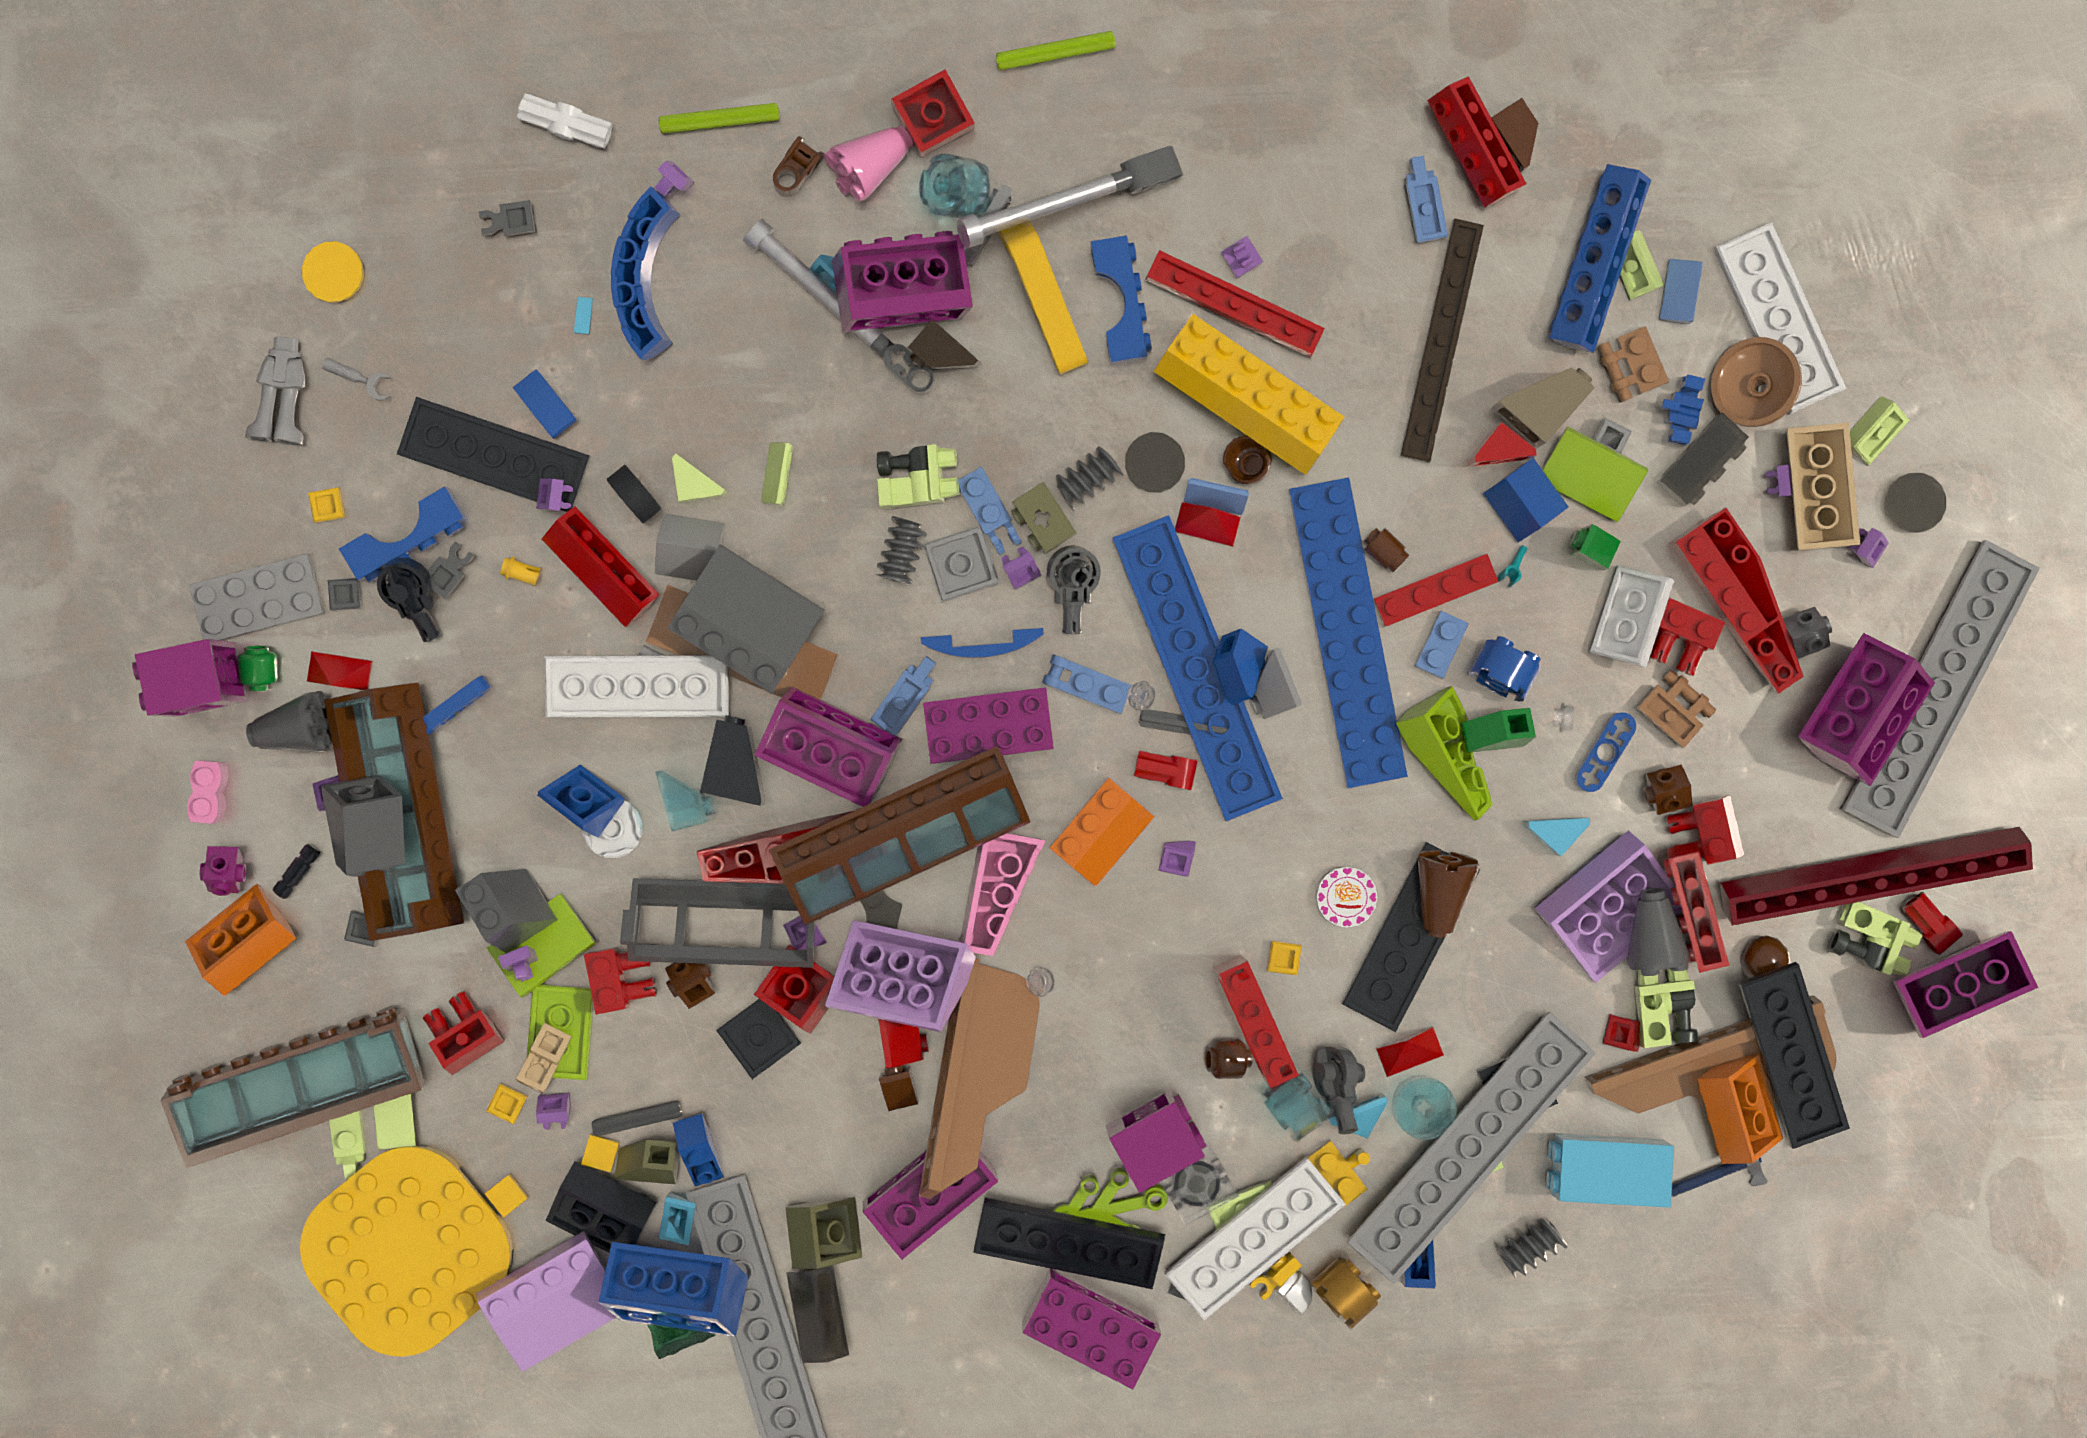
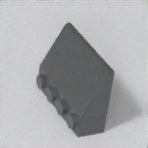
(746, 618)

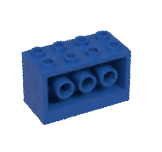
(673, 1289)

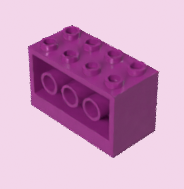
(897, 300)
(188, 678)
(1866, 709)
(977, 723)
(828, 747)
(1156, 1140)
(909, 1219)
(1091, 1328)

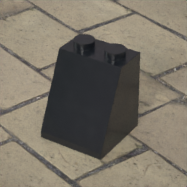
(731, 763)

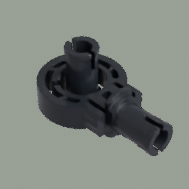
(403, 595)

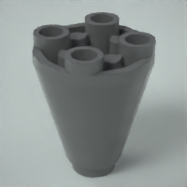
(293, 726)
(1656, 936)

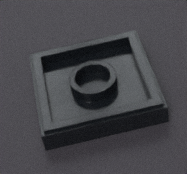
(758, 1037)

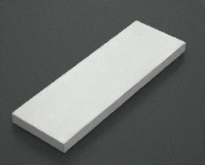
(1779, 308)
(636, 686)
(1254, 1238)

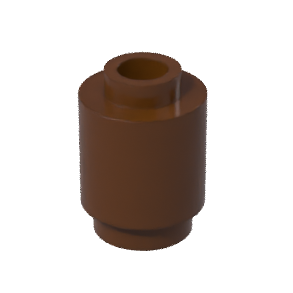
(1385, 549)

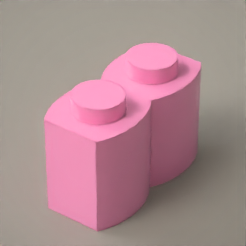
(207, 799)

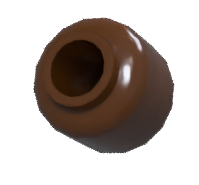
(1228, 1059)

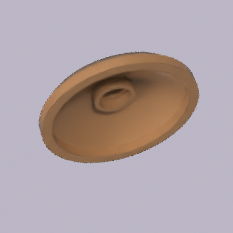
(1744, 370)

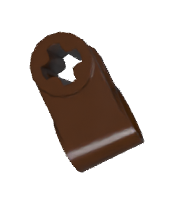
(800, 163)

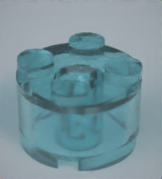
(955, 186)
(1296, 1106)
(1435, 1120)

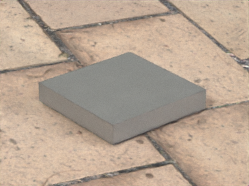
(961, 563)

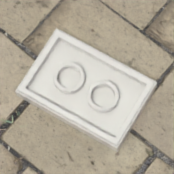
(1632, 616)

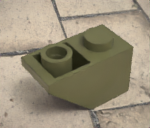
(648, 1162)

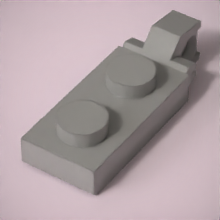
(998, 201)

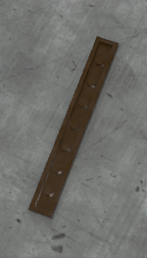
(1441, 340)

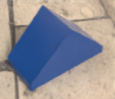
(1422, 1271)

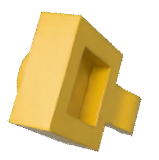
(1278, 1274)

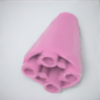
(867, 160)

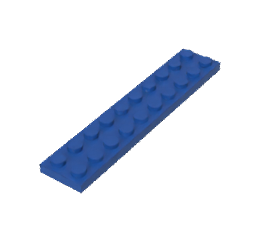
(1348, 632)
(1188, 651)

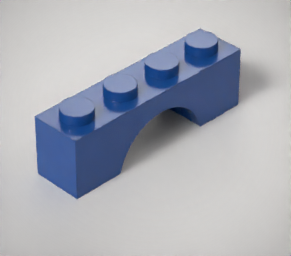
(1113, 261)
(437, 515)

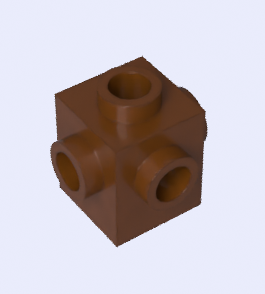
(1668, 790)
(689, 982)

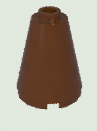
(1444, 889)

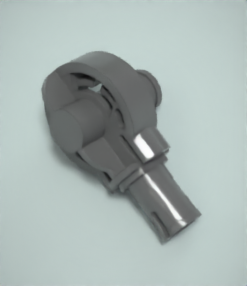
(1073, 584)
(1338, 1084)

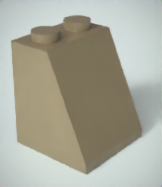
(1545, 405)

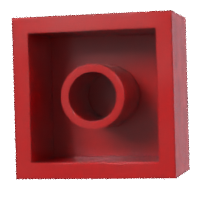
(932, 113)

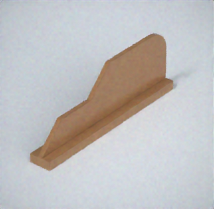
(980, 1070)
(1675, 1070)

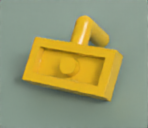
(1340, 1171)

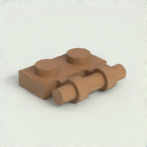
(1641, 361)
(1672, 716)

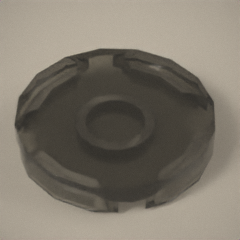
(1154, 462)
(1915, 502)

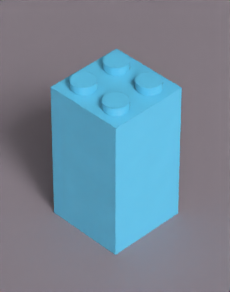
(1610, 1170)

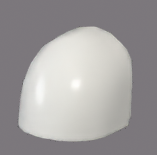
(1296, 1292)

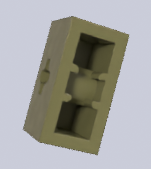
(1041, 500)

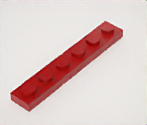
(1235, 303)

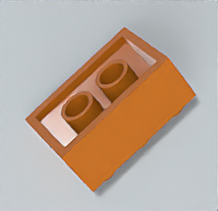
(1101, 832)
(239, 940)
(1740, 1110)

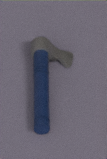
(1719, 1172)

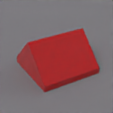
(1501, 446)

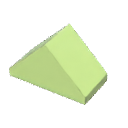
(692, 483)

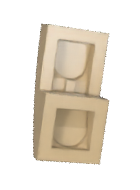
(543, 1058)

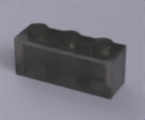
(1703, 460)
(817, 1314)

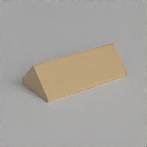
(1823, 486)

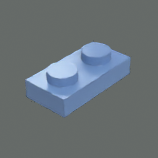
(1441, 644)

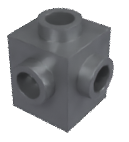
(1808, 631)

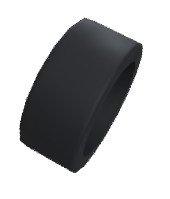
(633, 494)

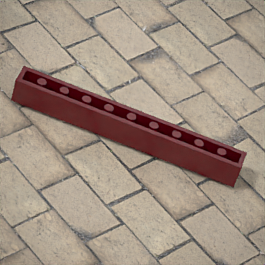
(1876, 875)

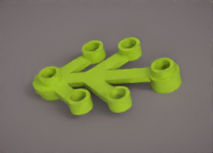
(1103, 1208)

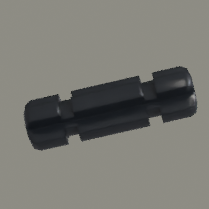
(296, 871)

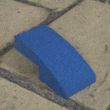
(544, 403)

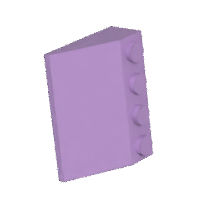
(1599, 903)
(900, 976)
(547, 1302)

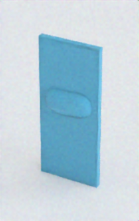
(583, 315)

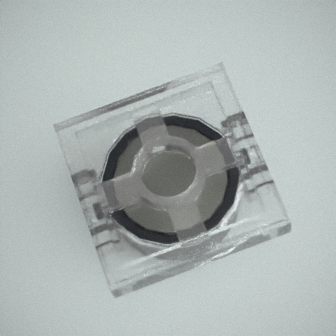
(1199, 1186)

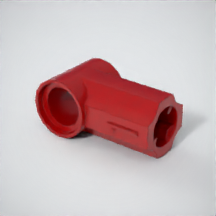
(1172, 770)
(1937, 930)

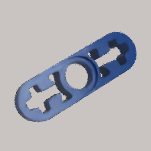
(456, 702)
(1618, 750)

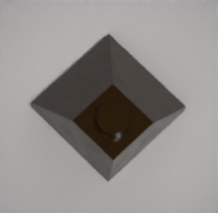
(940, 350)

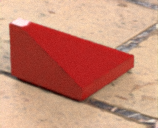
(1622, 1033)

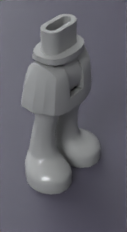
(283, 372)

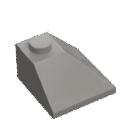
(1275, 687)

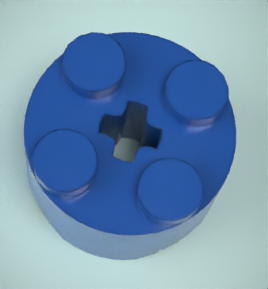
(1505, 668)

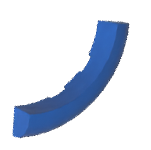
(633, 269)

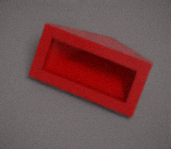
(1207, 523)
(339, 671)
(1409, 1051)

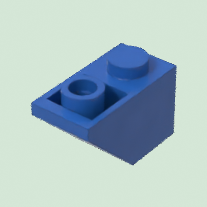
(1239, 664)
(697, 1150)

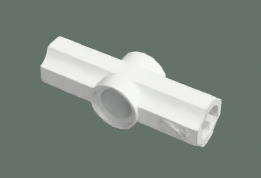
(564, 121)

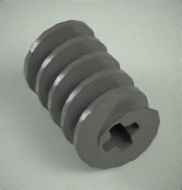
(1087, 476)
(901, 550)
(1531, 1247)

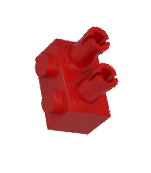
(1690, 625)
(1716, 827)
(607, 982)
(465, 1041)

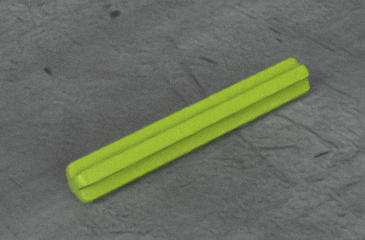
(1055, 50)
(719, 118)

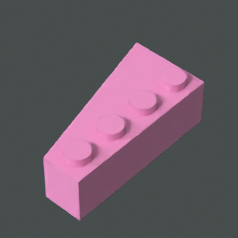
(996, 887)

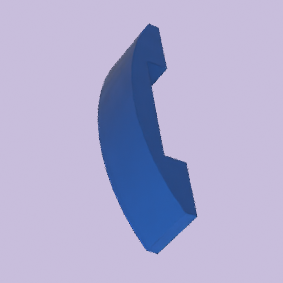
(1020, 639)

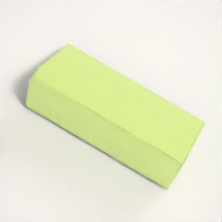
(1639, 269)
(1877, 429)
(777, 473)
(395, 1123)

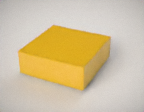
(326, 505)
(1284, 958)
(507, 1103)
(600, 1153)
(506, 1195)

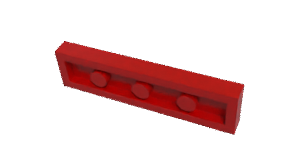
(1435, 590)

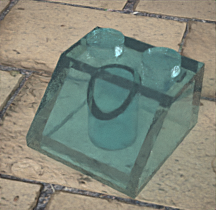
(683, 801)

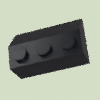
(599, 1208)

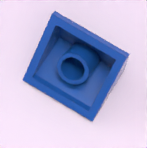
(1526, 500)
(583, 800)

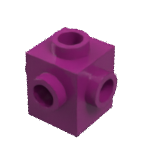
(223, 870)

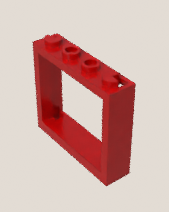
(1256, 1021)

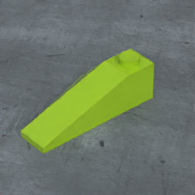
(1437, 740)

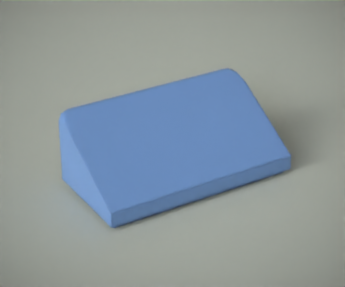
(1681, 291)
(1216, 495)

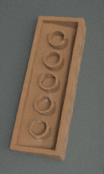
(807, 672)

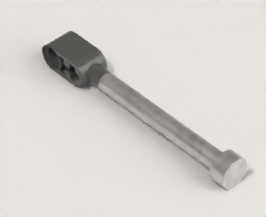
(1136, 174)
(761, 237)

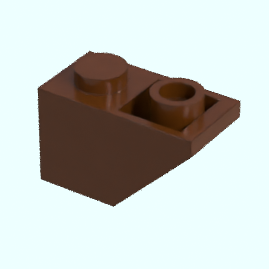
(1518, 131)
(898, 1087)

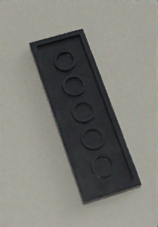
(489, 452)
(1395, 958)
(1794, 1055)
(1069, 1243)

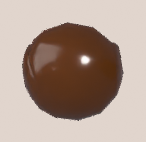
(1247, 460)
(1763, 956)

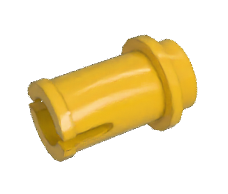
(519, 571)

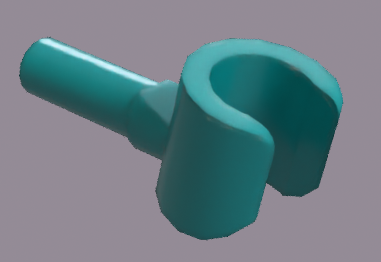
(1512, 570)

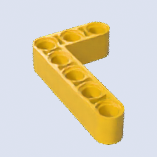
(1044, 295)

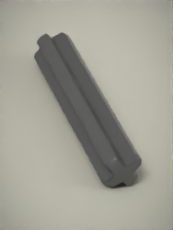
(1171, 722)
(636, 1118)

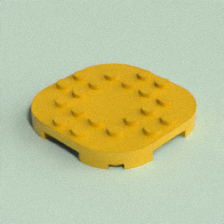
(405, 1250)

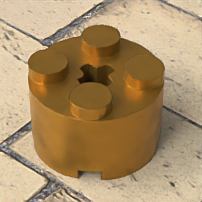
(1345, 1292)

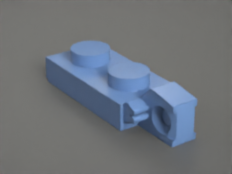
(1425, 202)
(904, 697)

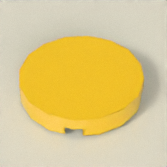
(332, 272)

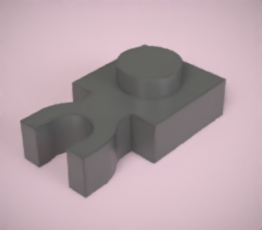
(513, 218)
(446, 573)

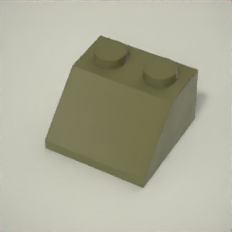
(823, 1233)

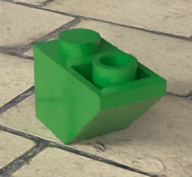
(1594, 546)
(1499, 730)

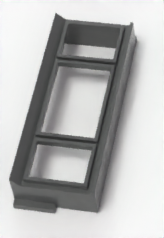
(712, 895)

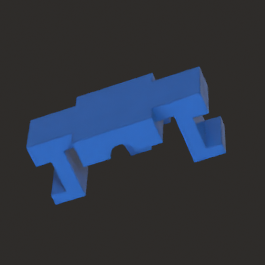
(1684, 409)

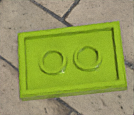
(1593, 474)
(554, 947)
(570, 1012)

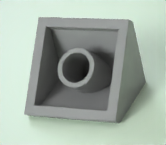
(686, 546)

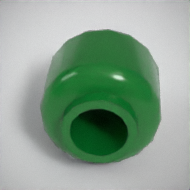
(257, 667)

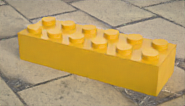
(1249, 394)

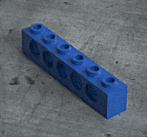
(1604, 274)

